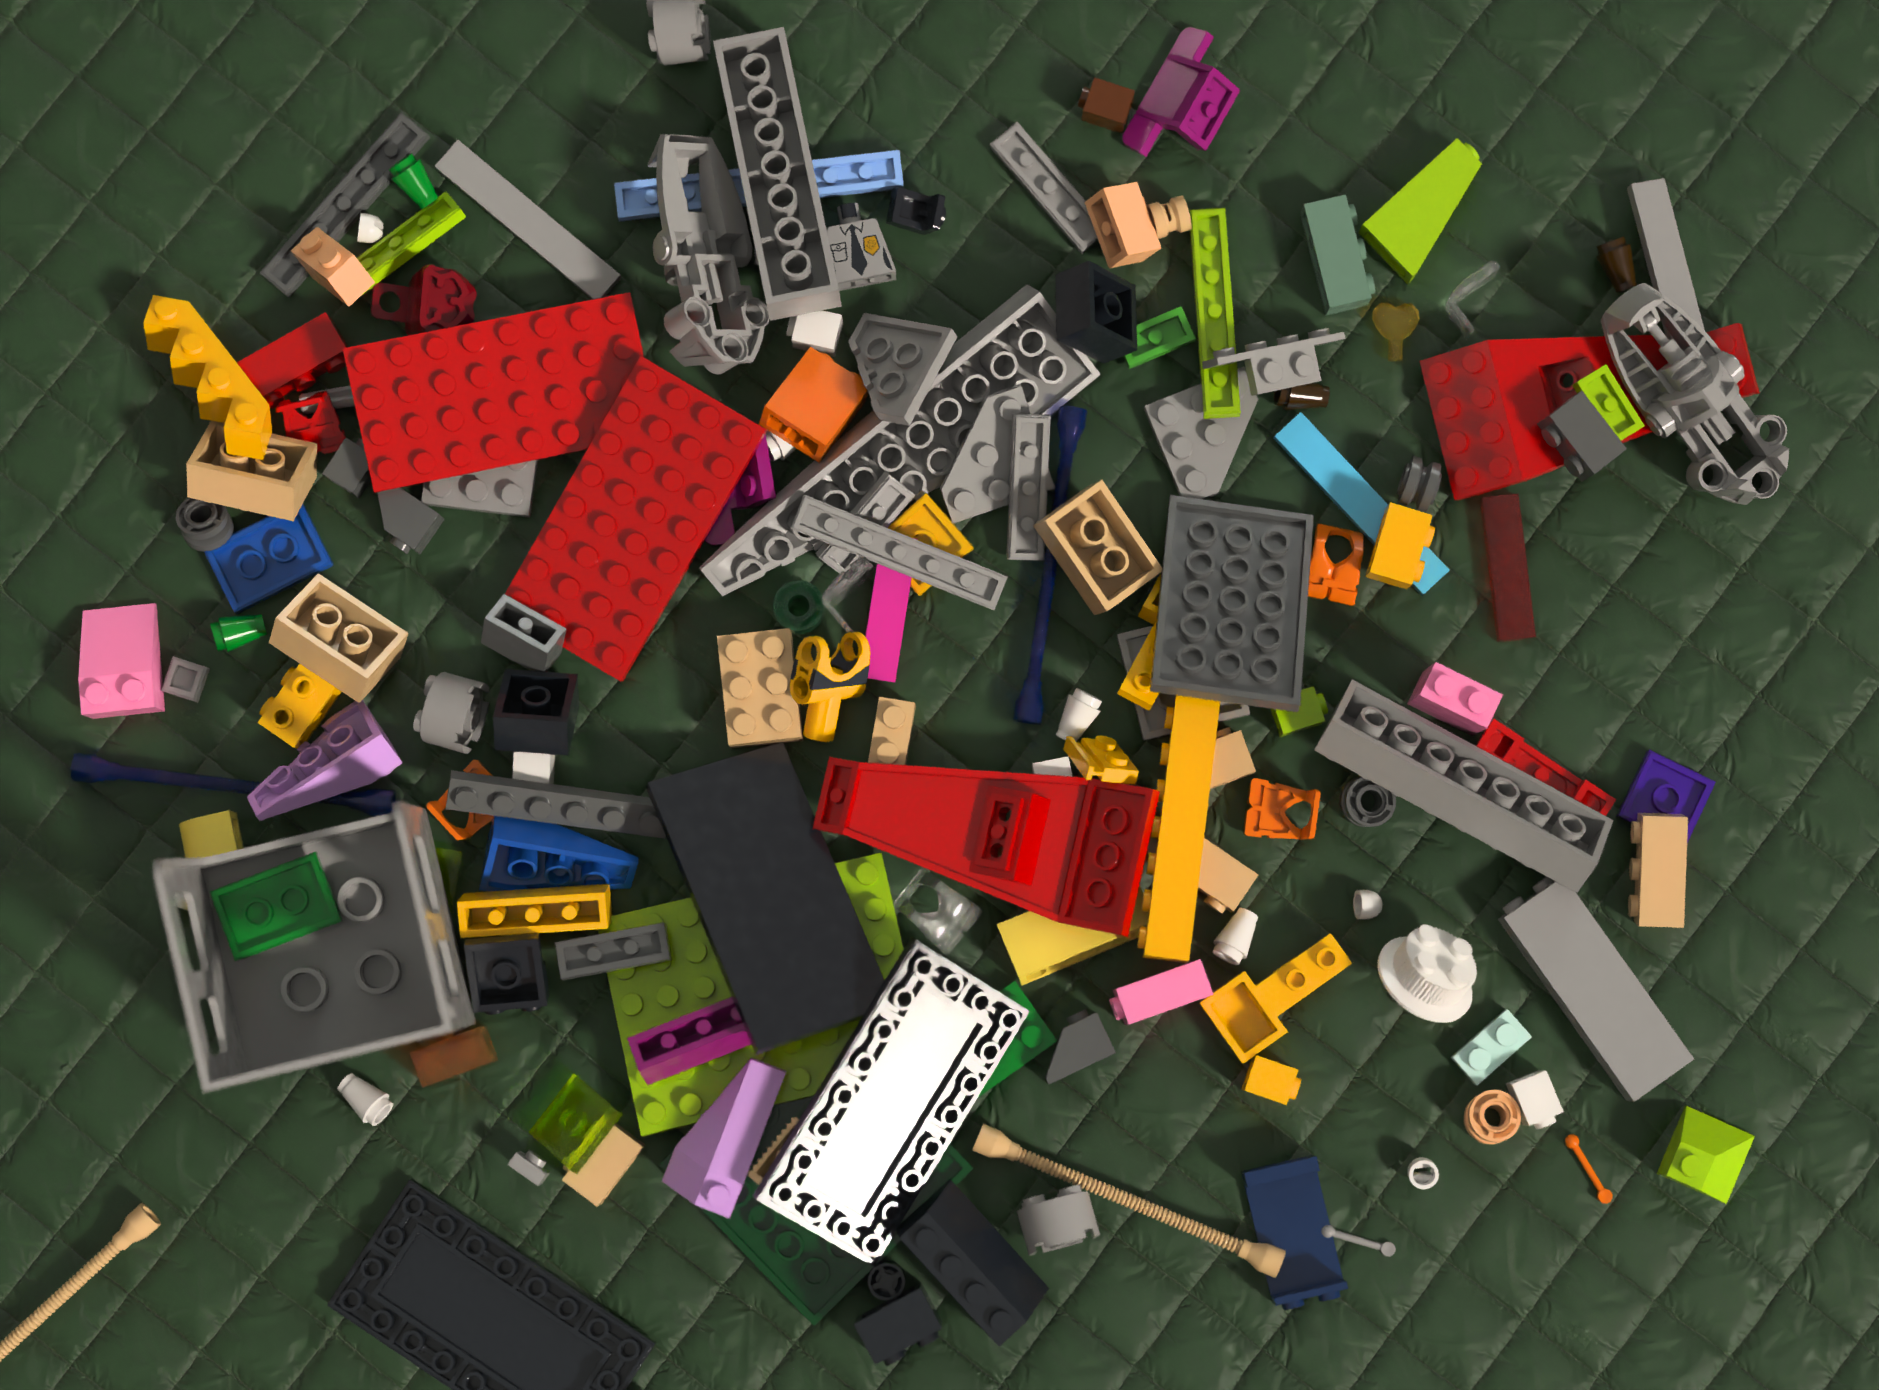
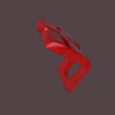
(320, 429)

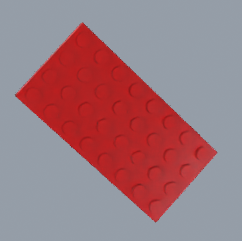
(491, 390)
(635, 515)

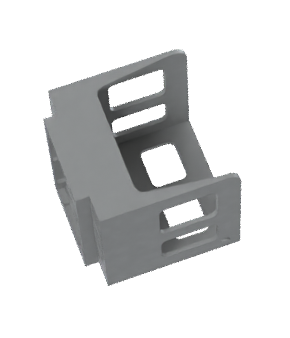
(337, 992)

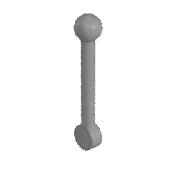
(1386, 1248)

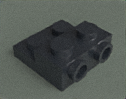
(506, 973)

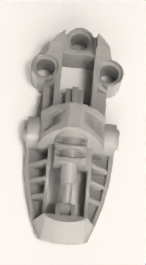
(703, 257)
(1693, 391)

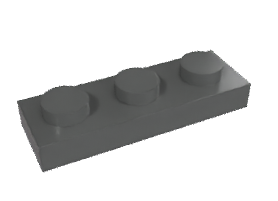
(613, 951)

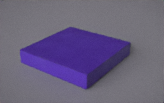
(1666, 789)

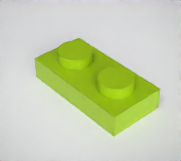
(1610, 401)

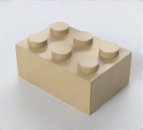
(249, 484)
(1098, 547)
(338, 637)
(757, 688)

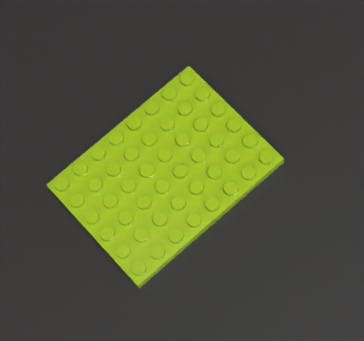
(693, 980)

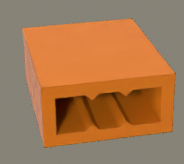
(814, 404)

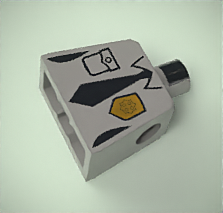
(859, 250)

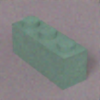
(1337, 254)

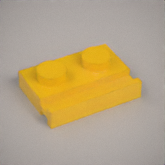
(1101, 758)

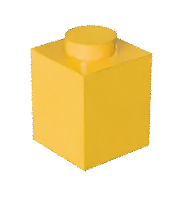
(1271, 1080)

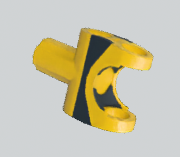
(828, 681)

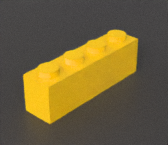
(534, 910)

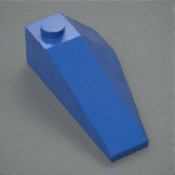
(549, 855)

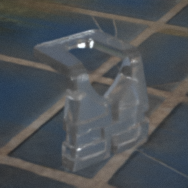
(1463, 290)
(844, 585)
(953, 914)

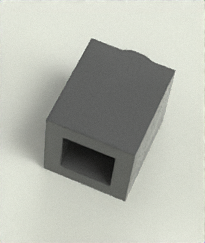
(349, 468)

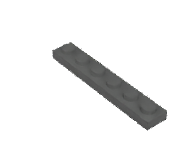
(553, 804)

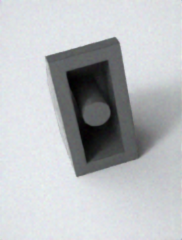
(408, 520)
(1079, 1046)

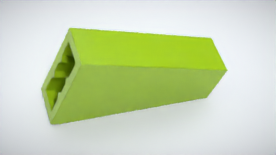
(1416, 215)

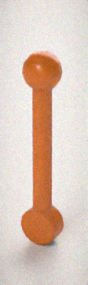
(1603, 1194)

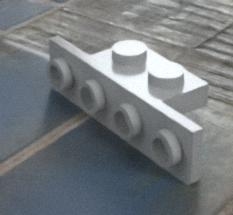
(1279, 366)

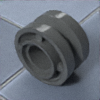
(1419, 484)
(204, 524)
(1351, 806)

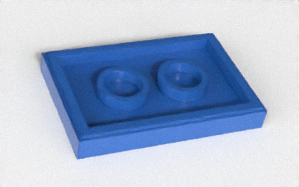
(268, 559)

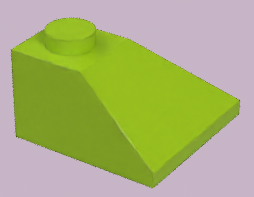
(1705, 1154)

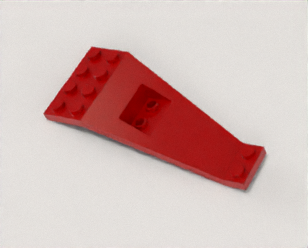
(1500, 389)
(1066, 851)

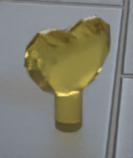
(1395, 325)

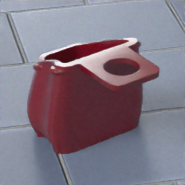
(432, 302)

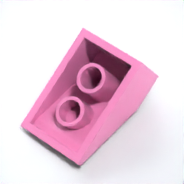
(120, 662)

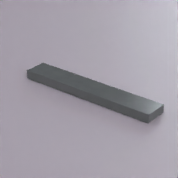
(348, 199)

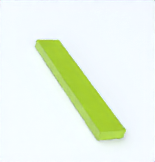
(1214, 311)

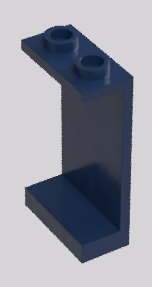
(1290, 1214)

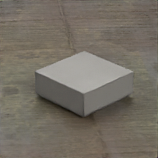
(185, 679)

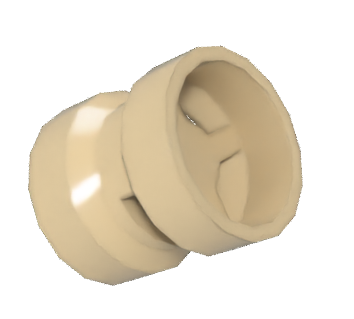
(1170, 216)

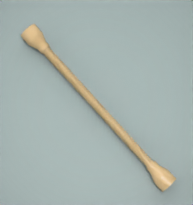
(136, 1226)
(1262, 1256)

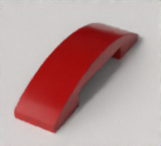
(1512, 749)

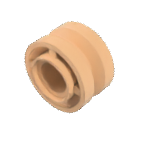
(1509, 1117)

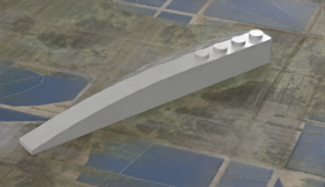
(1003, 350)

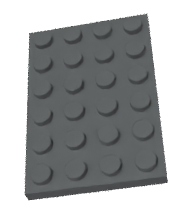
(1232, 604)

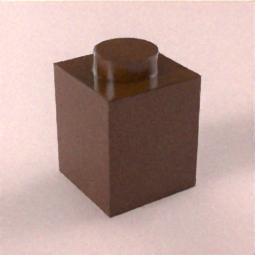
(1106, 104)

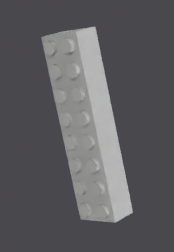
(777, 174)
(1465, 786)

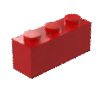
(296, 359)

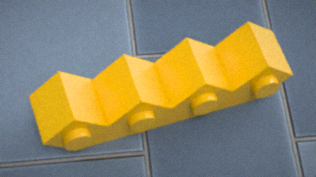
(205, 364)

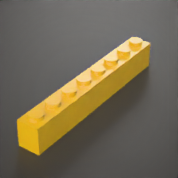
(1179, 829)

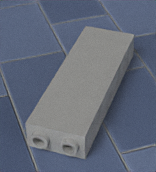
(1595, 988)

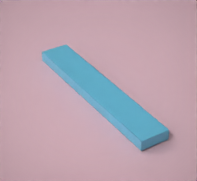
(1346, 488)

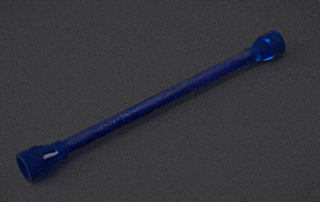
(1029, 704)
(93, 769)

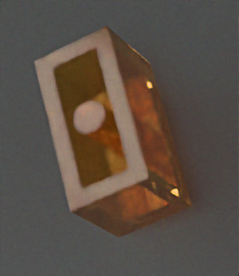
(454, 1056)

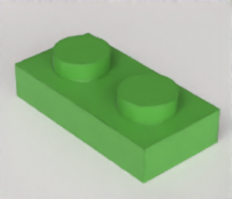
(1160, 337)

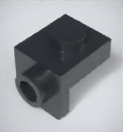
(916, 211)

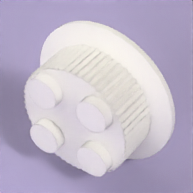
(1429, 973)

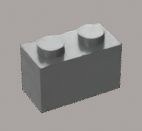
(1581, 436)
(523, 635)

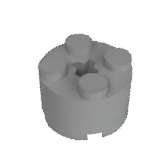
(679, 31)
(452, 712)
(1057, 1221)

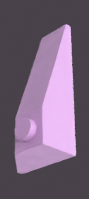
(343, 758)
(718, 1150)

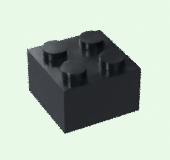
(1096, 312)
(536, 712)
(899, 1324)

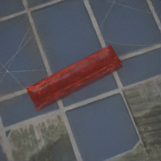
(1507, 567)

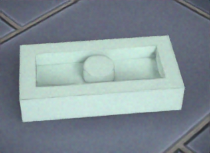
(1491, 1047)

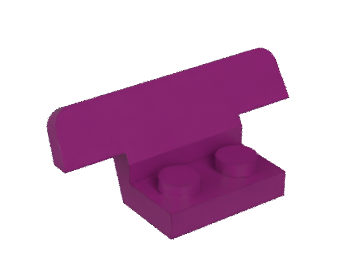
(1183, 97)
(751, 491)

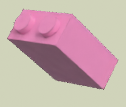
(1455, 699)
(1160, 992)

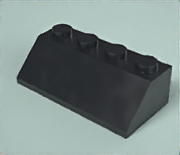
(973, 1262)

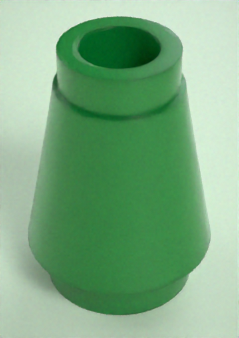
(413, 180)
(237, 631)

